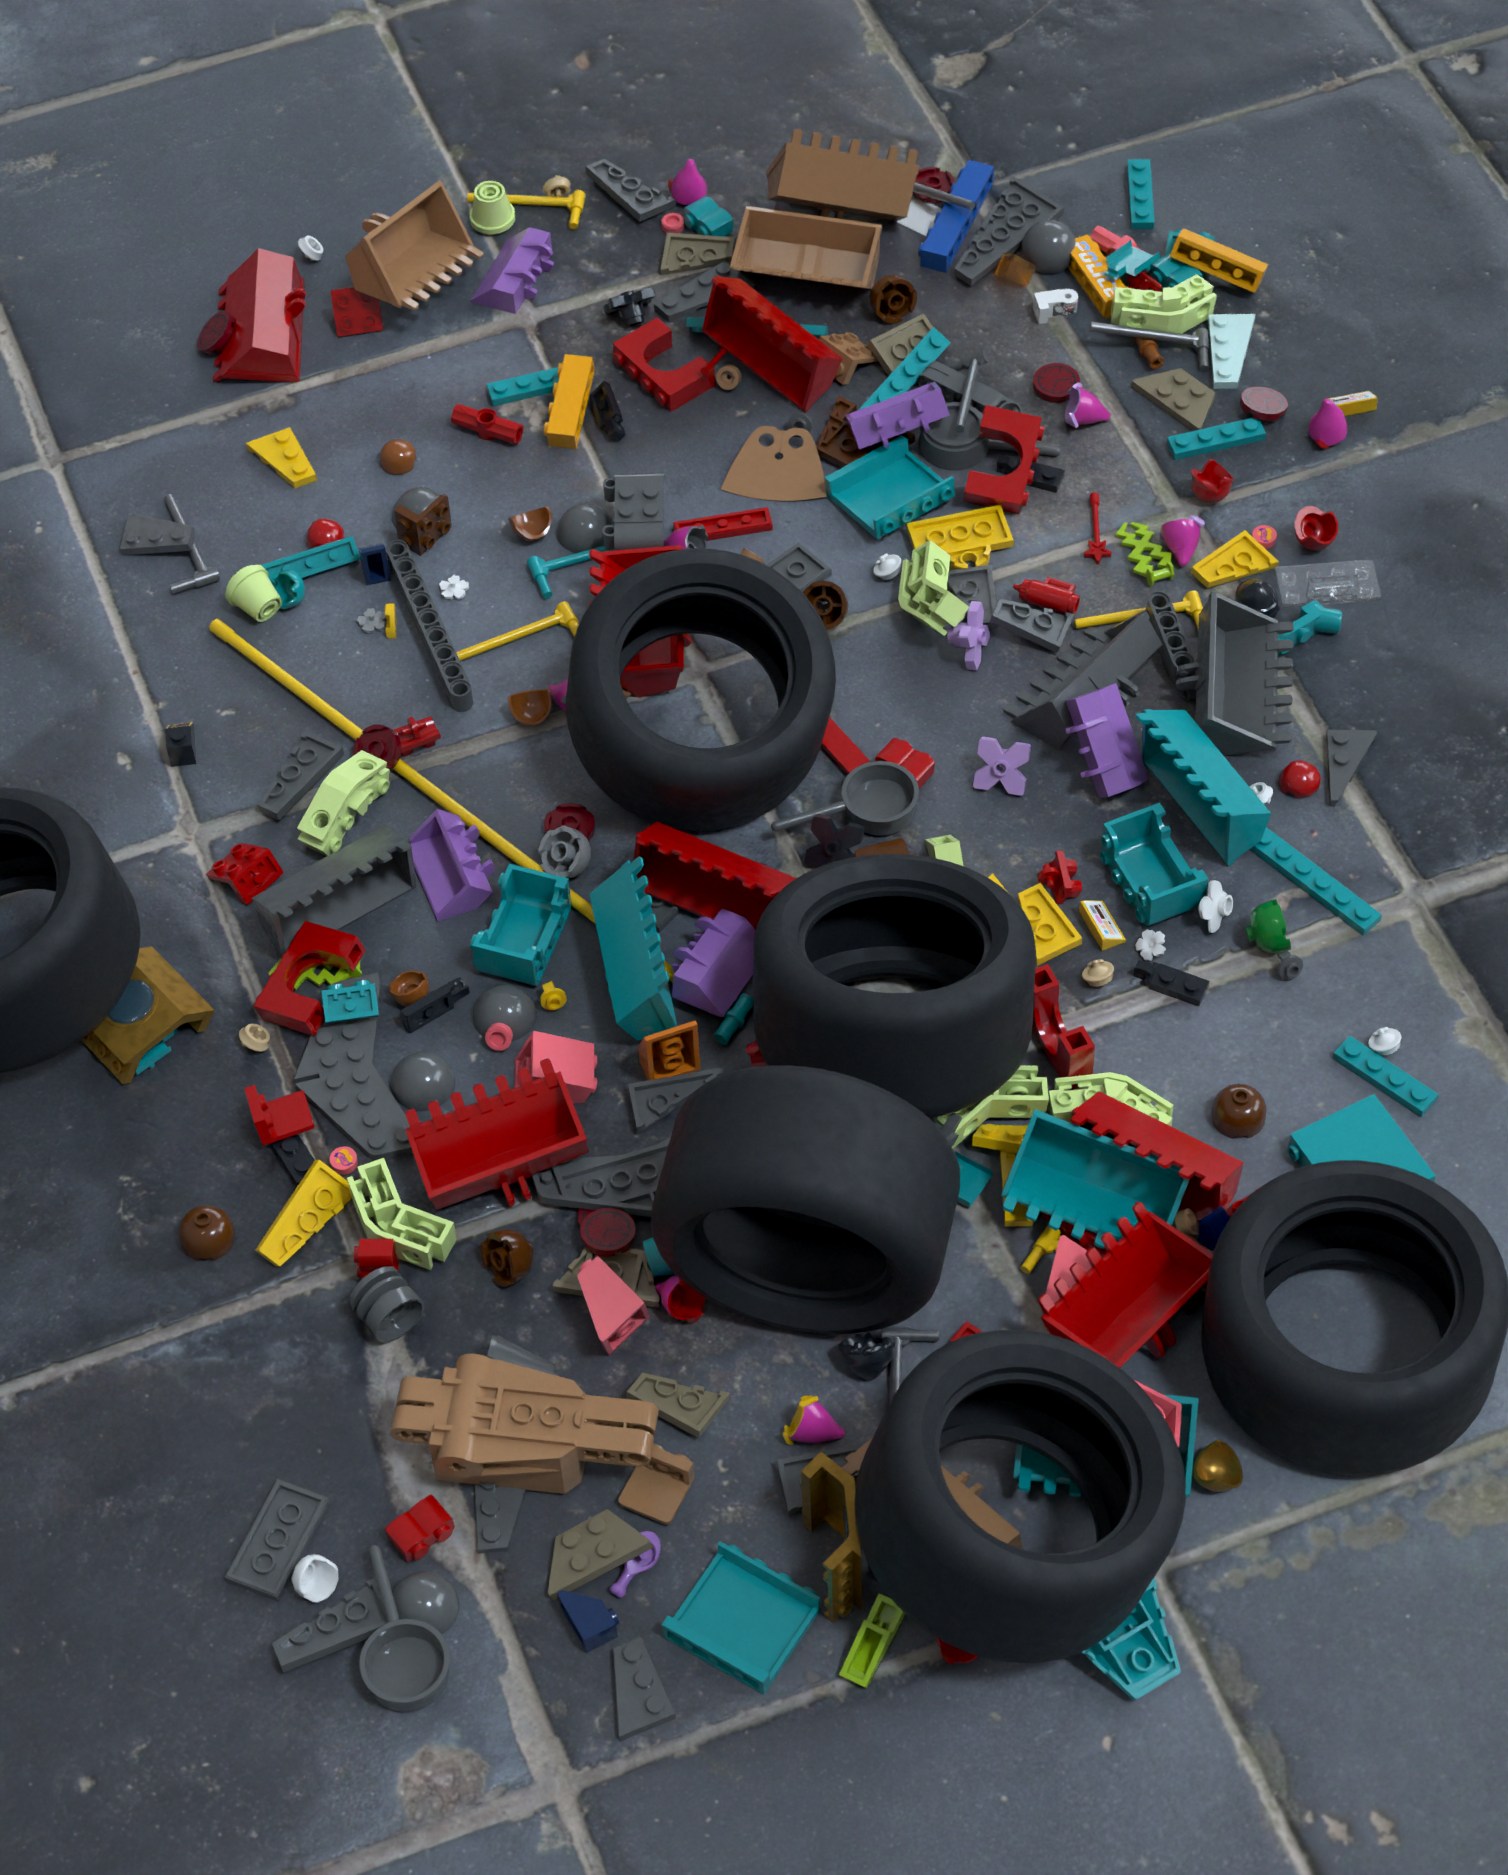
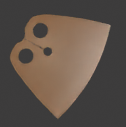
(764, 477)

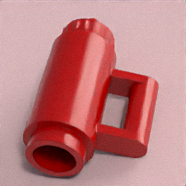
(1049, 594)

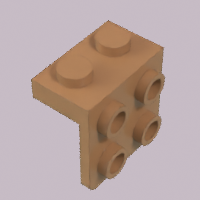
(851, 351)
(659, 1487)

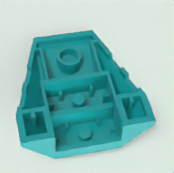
(1139, 1651)

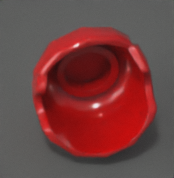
(323, 532)
(1299, 779)

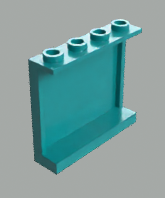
(887, 488)
(1357, 1133)
(743, 1618)

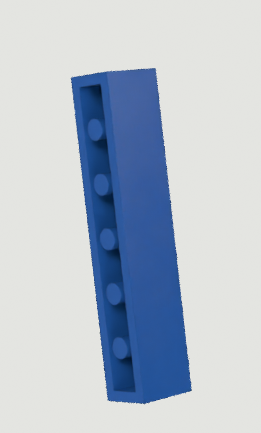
(954, 221)

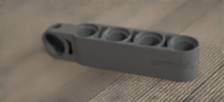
(953, 384)
(1171, 635)

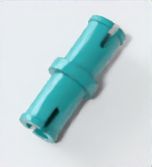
(734, 1019)

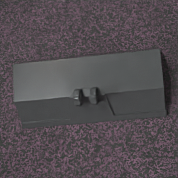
(1110, 659)
(1239, 677)
(338, 887)

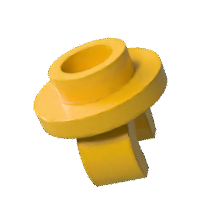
(552, 997)

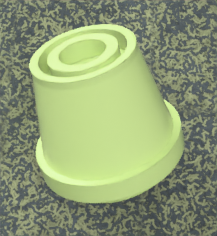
(491, 209)
(253, 593)

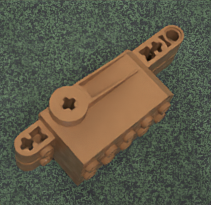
(519, 1426)

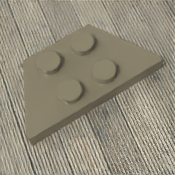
(1178, 396)
(629, 1266)
(593, 1550)

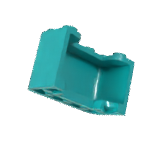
(1150, 866)
(524, 926)

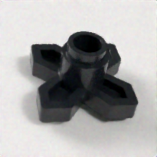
(630, 305)
(833, 841)

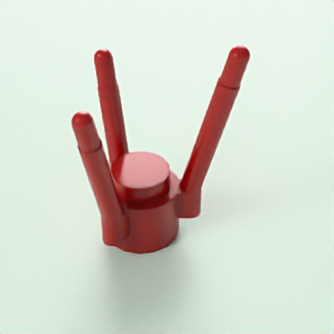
(1143, 282)

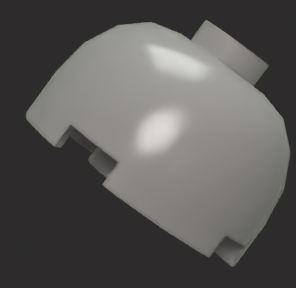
(565, 852)

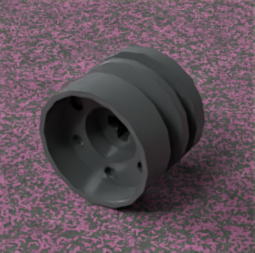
(386, 1304)

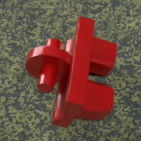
(417, 734)
(1057, 877)

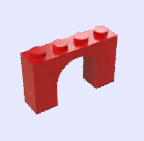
(668, 387)
(1021, 433)
(310, 947)
(1070, 1050)

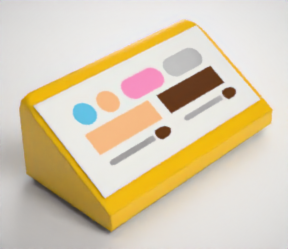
(1356, 403)
(1101, 924)

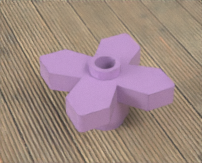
(971, 635)
(994, 755)

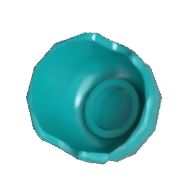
(290, 588)

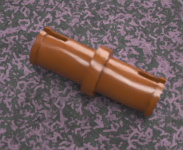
(1148, 350)

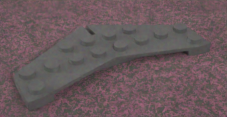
(347, 1088)
(605, 1181)

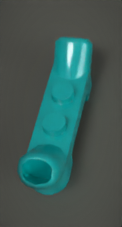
(1313, 619)

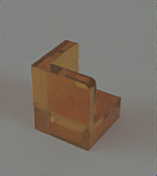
(1015, 268)

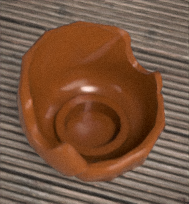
(397, 456)
(409, 987)

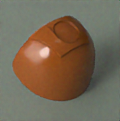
(531, 524)
(531, 706)

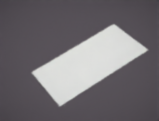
(920, 216)

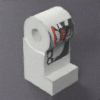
(1054, 304)

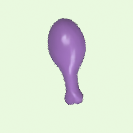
(637, 1565)

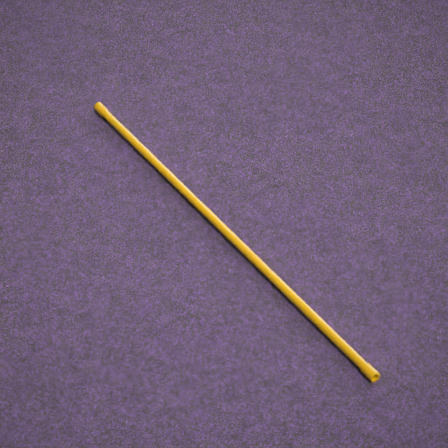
(229, 636)

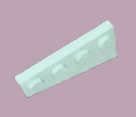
(1228, 347)

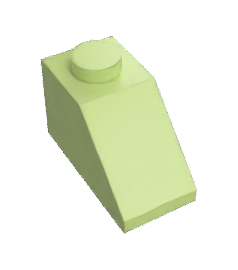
(945, 848)

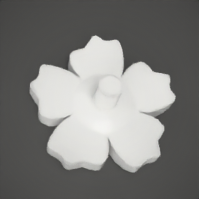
(453, 588)
(1151, 944)

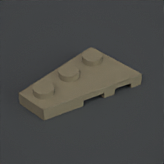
(695, 251)
(897, 343)
(681, 1405)

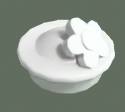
(311, 248)
(888, 566)
(1263, 792)
(1385, 1041)

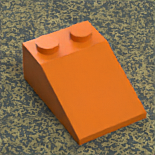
(670, 1052)

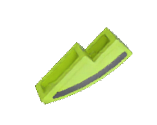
(873, 1641)

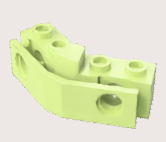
(1169, 311)
(925, 591)
(339, 798)
(1117, 1086)
(1005, 1103)
(409, 1227)

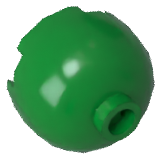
(1268, 928)

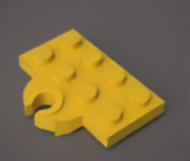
(964, 535)

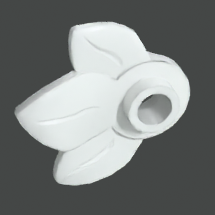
(1215, 905)

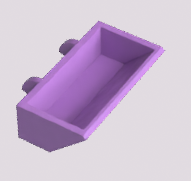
(516, 271)
(897, 415)
(1107, 741)
(449, 865)
(715, 964)

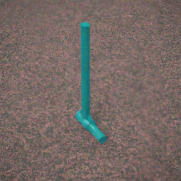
(540, 568)

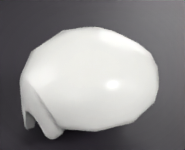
(315, 1577)

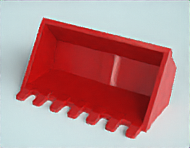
(267, 308)
(769, 342)
(659, 664)
(704, 876)
(496, 1138)
(1211, 1172)
(1129, 1290)

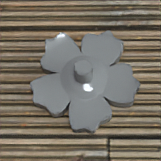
(372, 621)

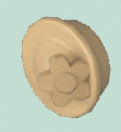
(557, 187)
(1098, 973)
(254, 1037)

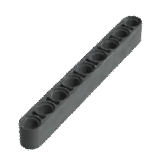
(429, 626)

